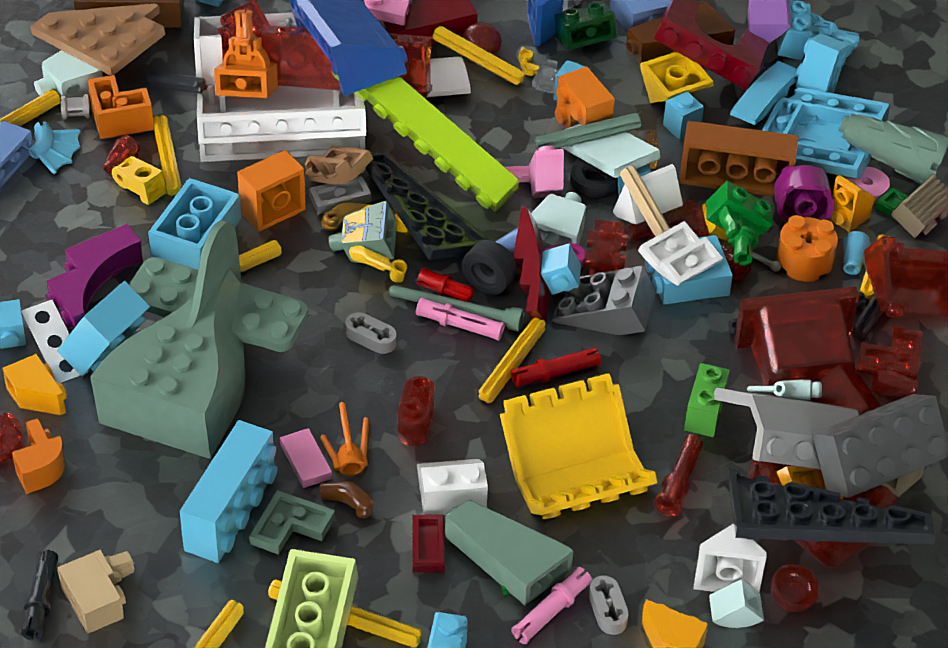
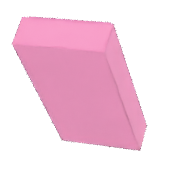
(305, 458)

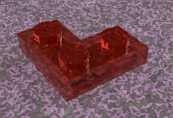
(901, 355)

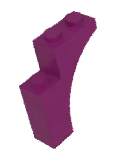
(89, 268)

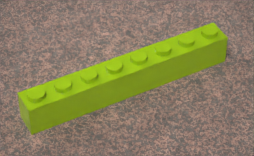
(442, 140)

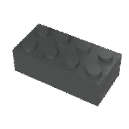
(881, 445)

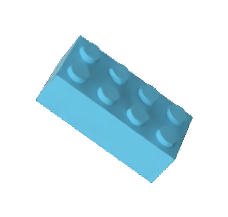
(228, 491)

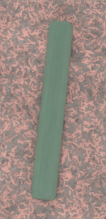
(589, 131)

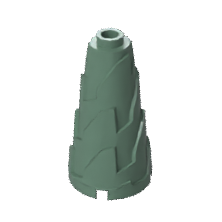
(909, 150)

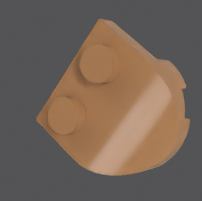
(337, 165)

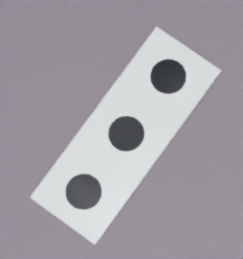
(49, 335)

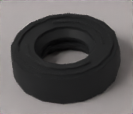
(590, 188)

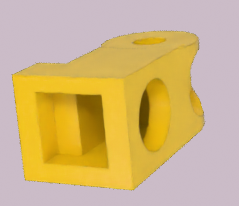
(140, 179)

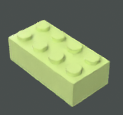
(313, 601)

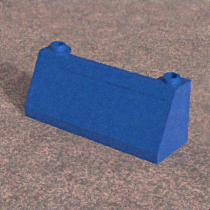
(352, 42)

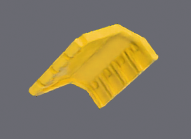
(572, 447)

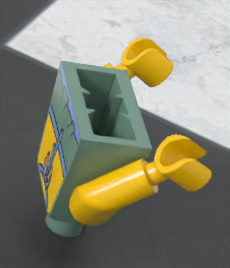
(370, 239)

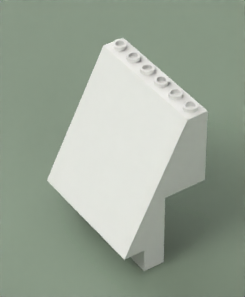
(256, 128)

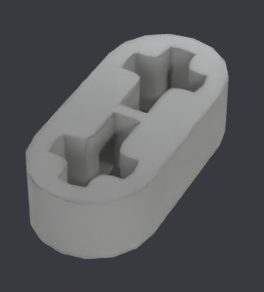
(369, 331)
(602, 606)

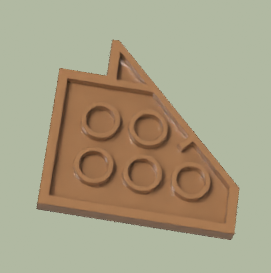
(102, 36)

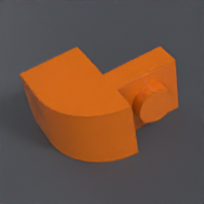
(42, 461)

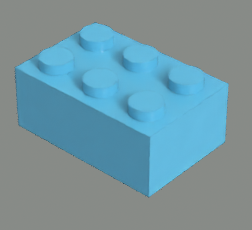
(188, 220)
(104, 329)

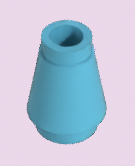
(853, 250)

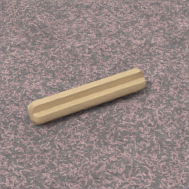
(644, 200)

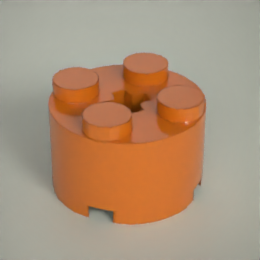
(807, 248)

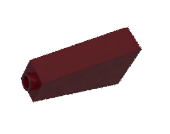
(428, 15)

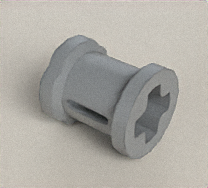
(75, 106)

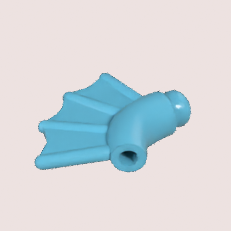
(54, 146)

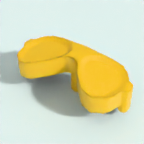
(525, 58)

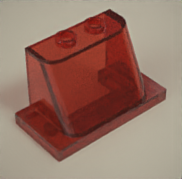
(799, 333)

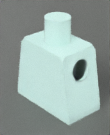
(66, 75)
(560, 219)

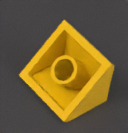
(672, 76)

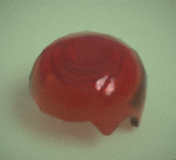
(483, 36)
(794, 588)

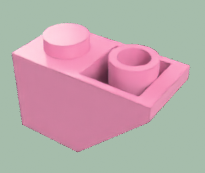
(547, 172)

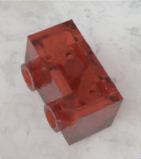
(606, 245)

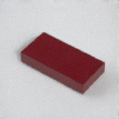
(428, 543)

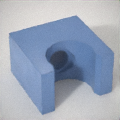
(636, 12)

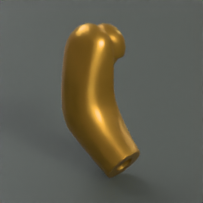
(333, 219)

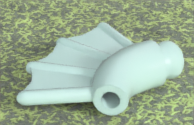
(792, 389)

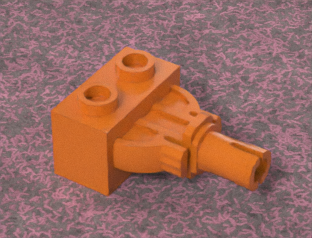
(246, 65)

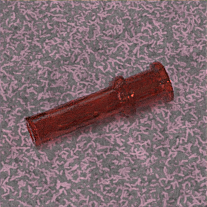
(676, 483)

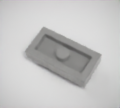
(330, 195)

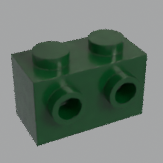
(585, 25)

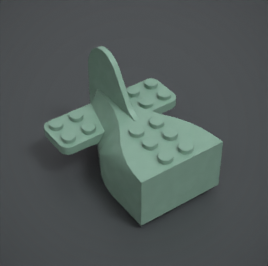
(187, 370)

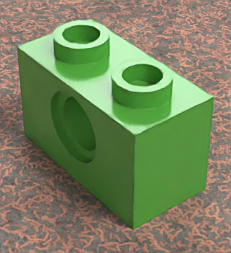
(702, 409)

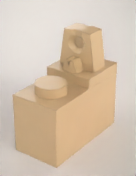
(92, 588)

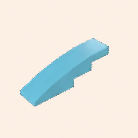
(764, 93)

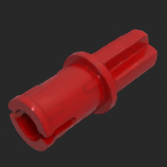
(445, 285)

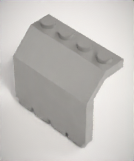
(786, 425)

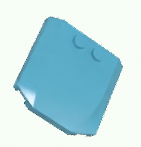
(816, 120)

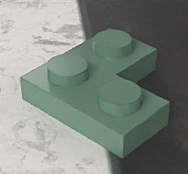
(290, 514)

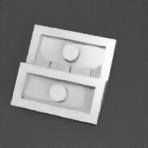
(449, 77)
(679, 254)

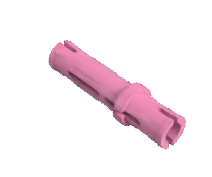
(451, 316)
(561, 596)

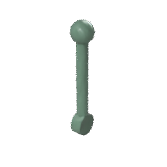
(775, 265)

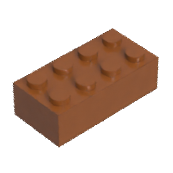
(735, 155)

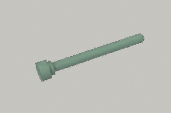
(512, 318)

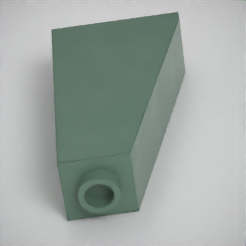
(508, 550)

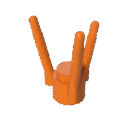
(350, 458)

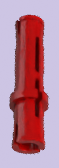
(544, 370)

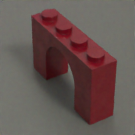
(733, 62)

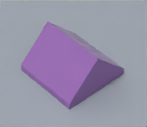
(769, 18)

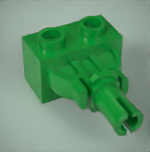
(741, 216)

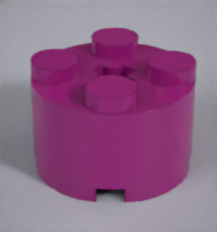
(804, 193)

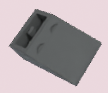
(608, 302)

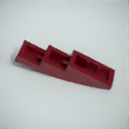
(528, 257)

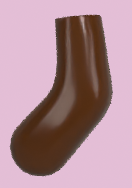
(348, 493)

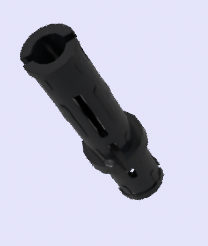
(37, 605)

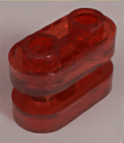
(416, 411)

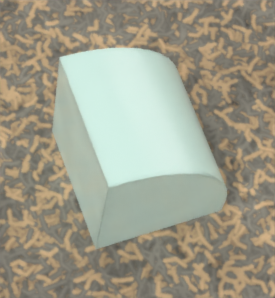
(736, 606)

